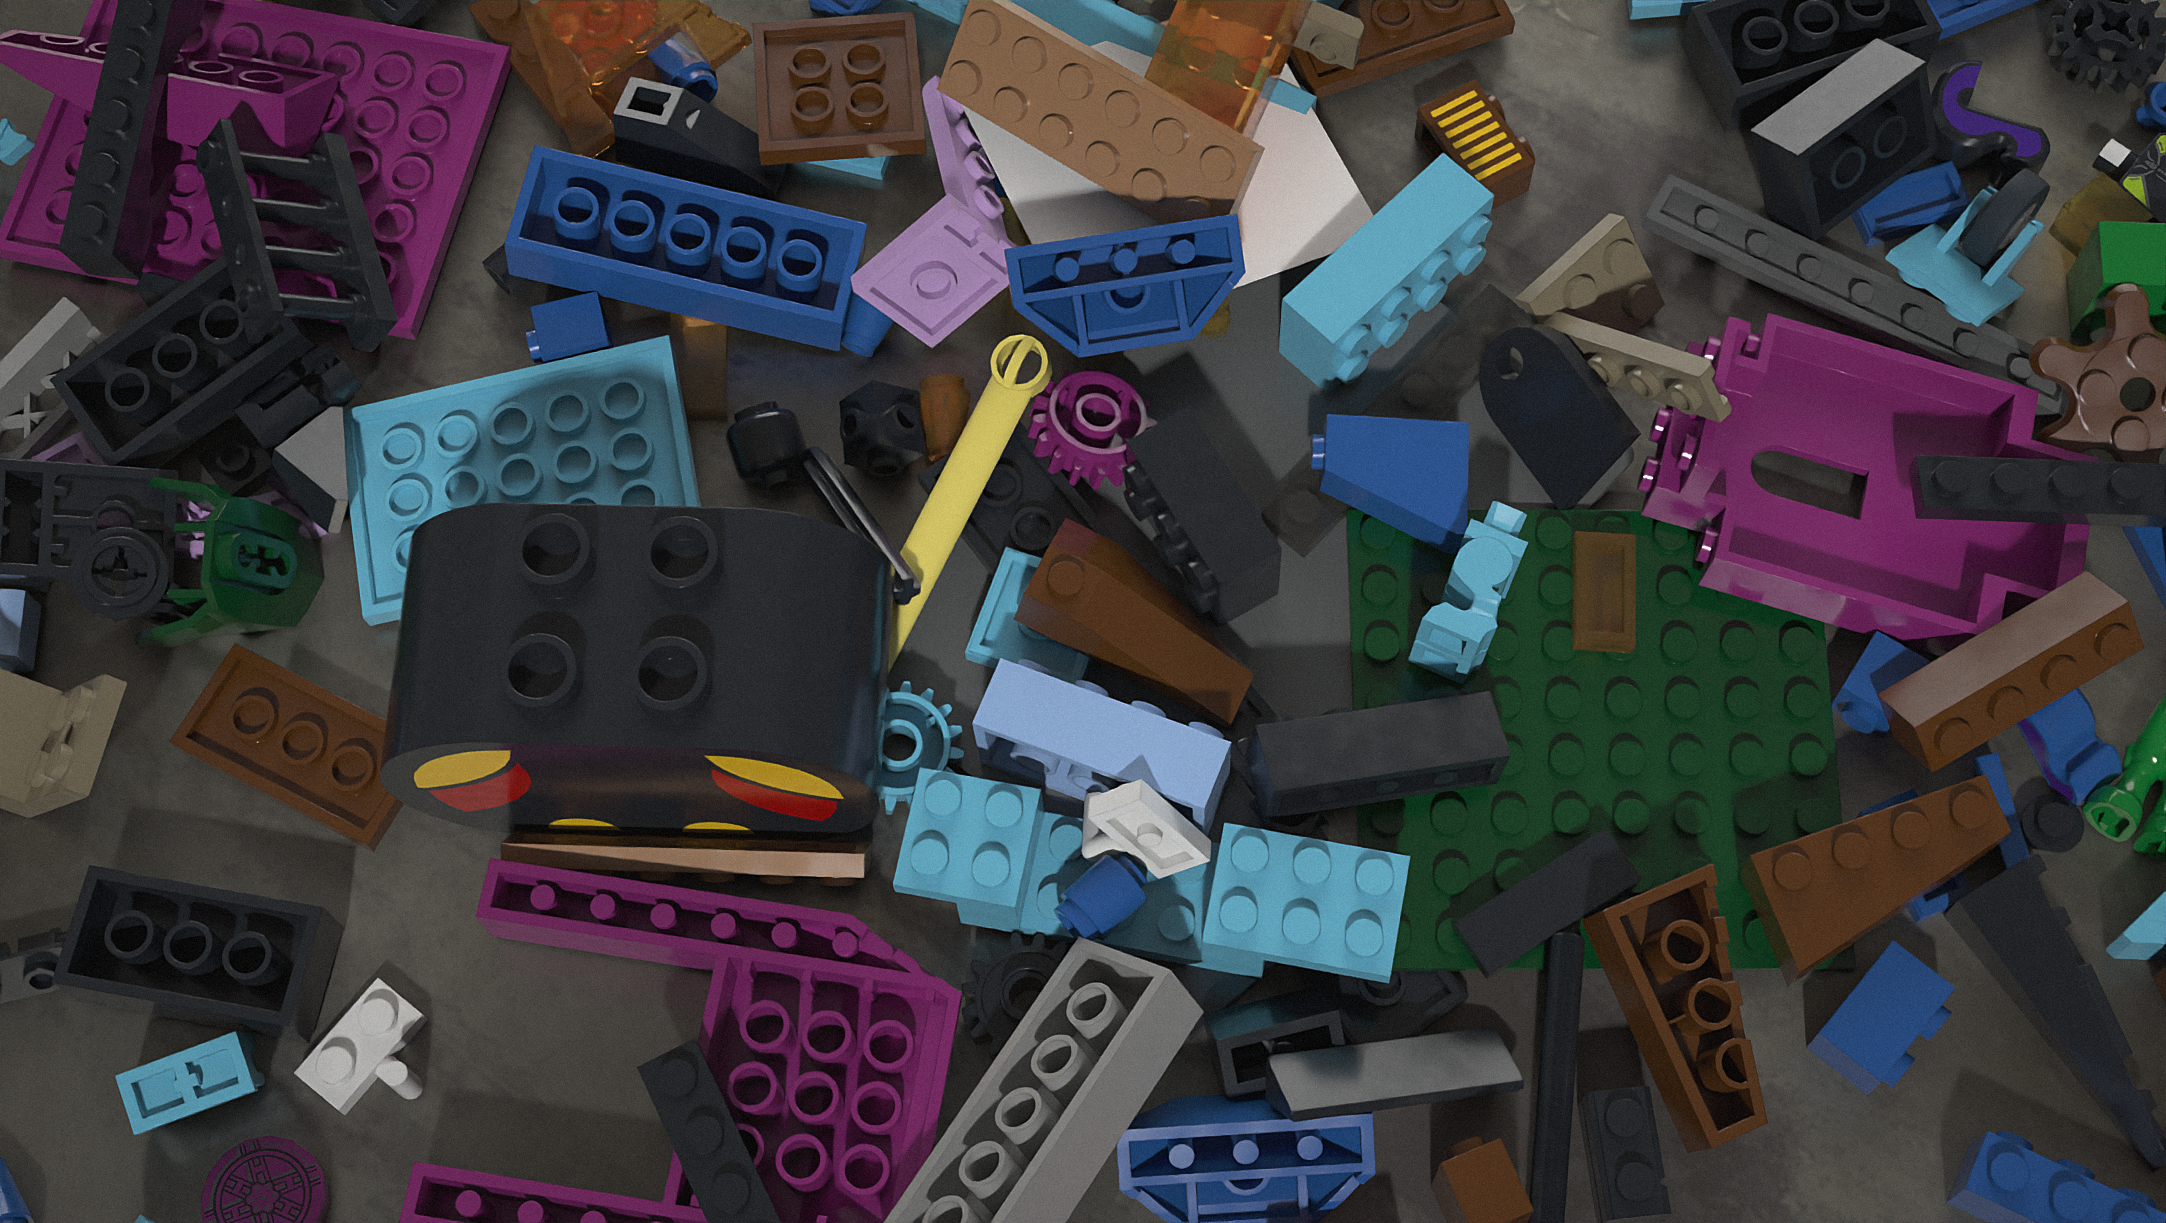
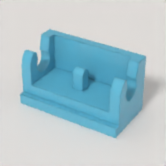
(189, 1081)

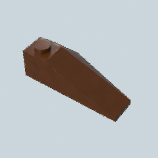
(1119, 615)

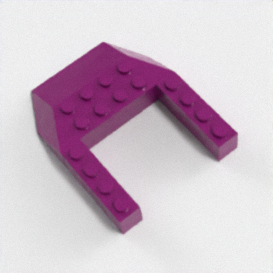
(808, 1024)

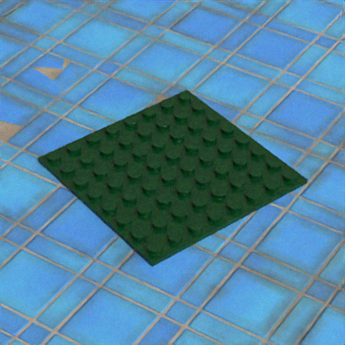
(1682, 749)

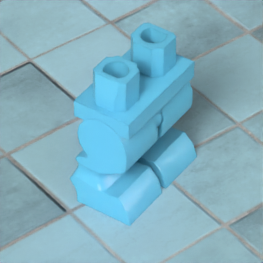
(1461, 627)

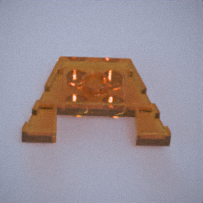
(597, 40)

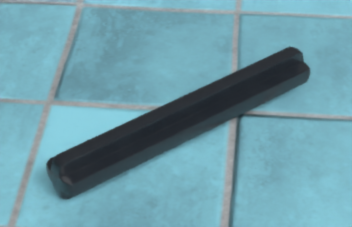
(853, 515)

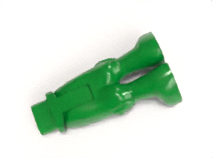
(2118, 808)

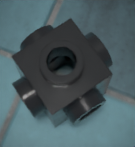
(881, 428)

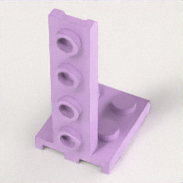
(954, 252)

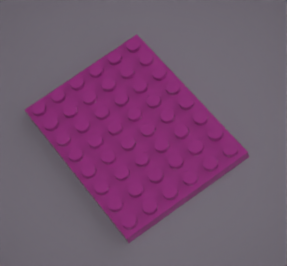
(404, 101)

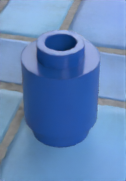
(1102, 898)

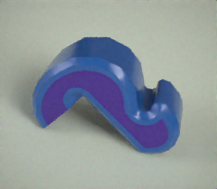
(2069, 749)

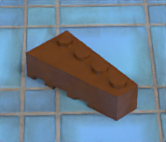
(1852, 877)
(1682, 1005)

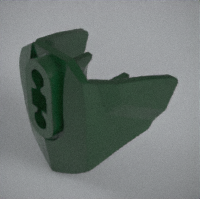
(254, 571)

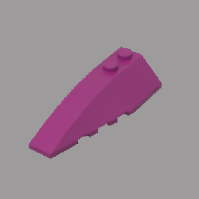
(269, 103)

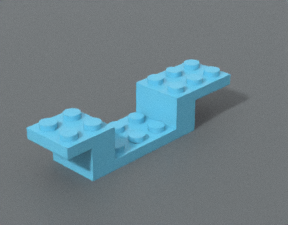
(1249, 904)

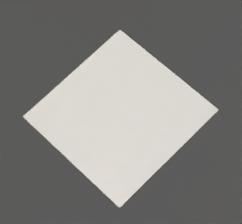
(1292, 212)

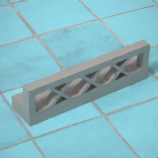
(27, 371)

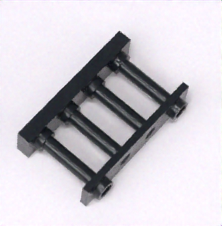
(334, 212)

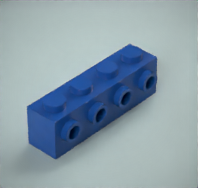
(2012, 1184)

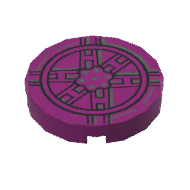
(266, 1183)

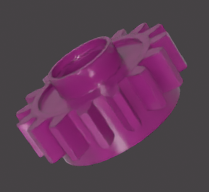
(1087, 425)

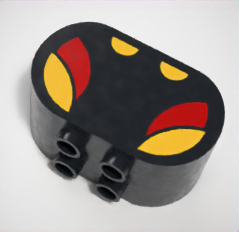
(640, 672)

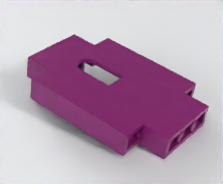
(1867, 415)

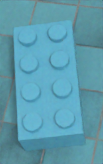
(1386, 275)

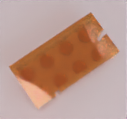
(1227, 56)

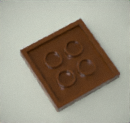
(838, 88)

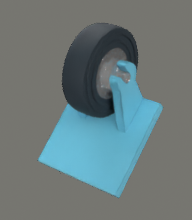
(1996, 228)

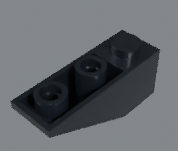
(687, 137)

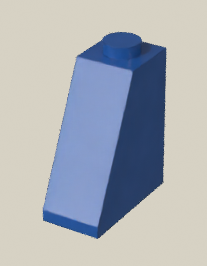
(1398, 473)

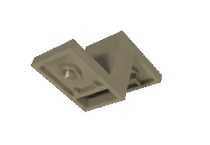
(52, 740)

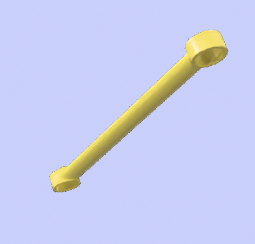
(966, 476)

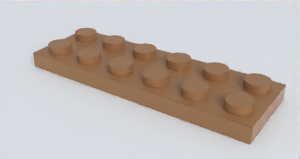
(1096, 115)

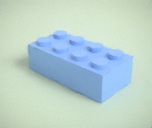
(1092, 743)

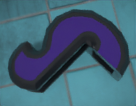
(1979, 137)

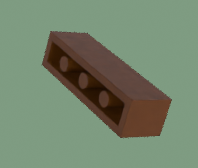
(2011, 671)

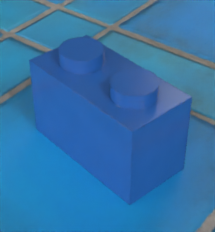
(1882, 1019)

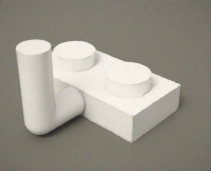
(1143, 825)
(365, 1048)

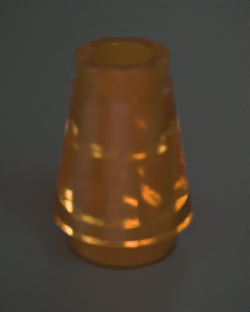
(943, 412)

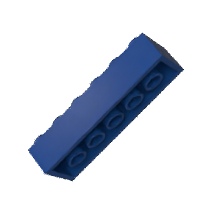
(685, 248)

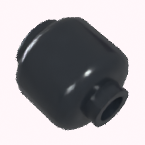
(767, 445)

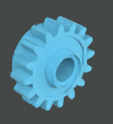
(931, 736)

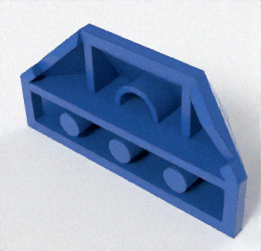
(1127, 284)
(1242, 1161)

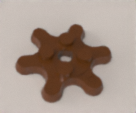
(2094, 379)

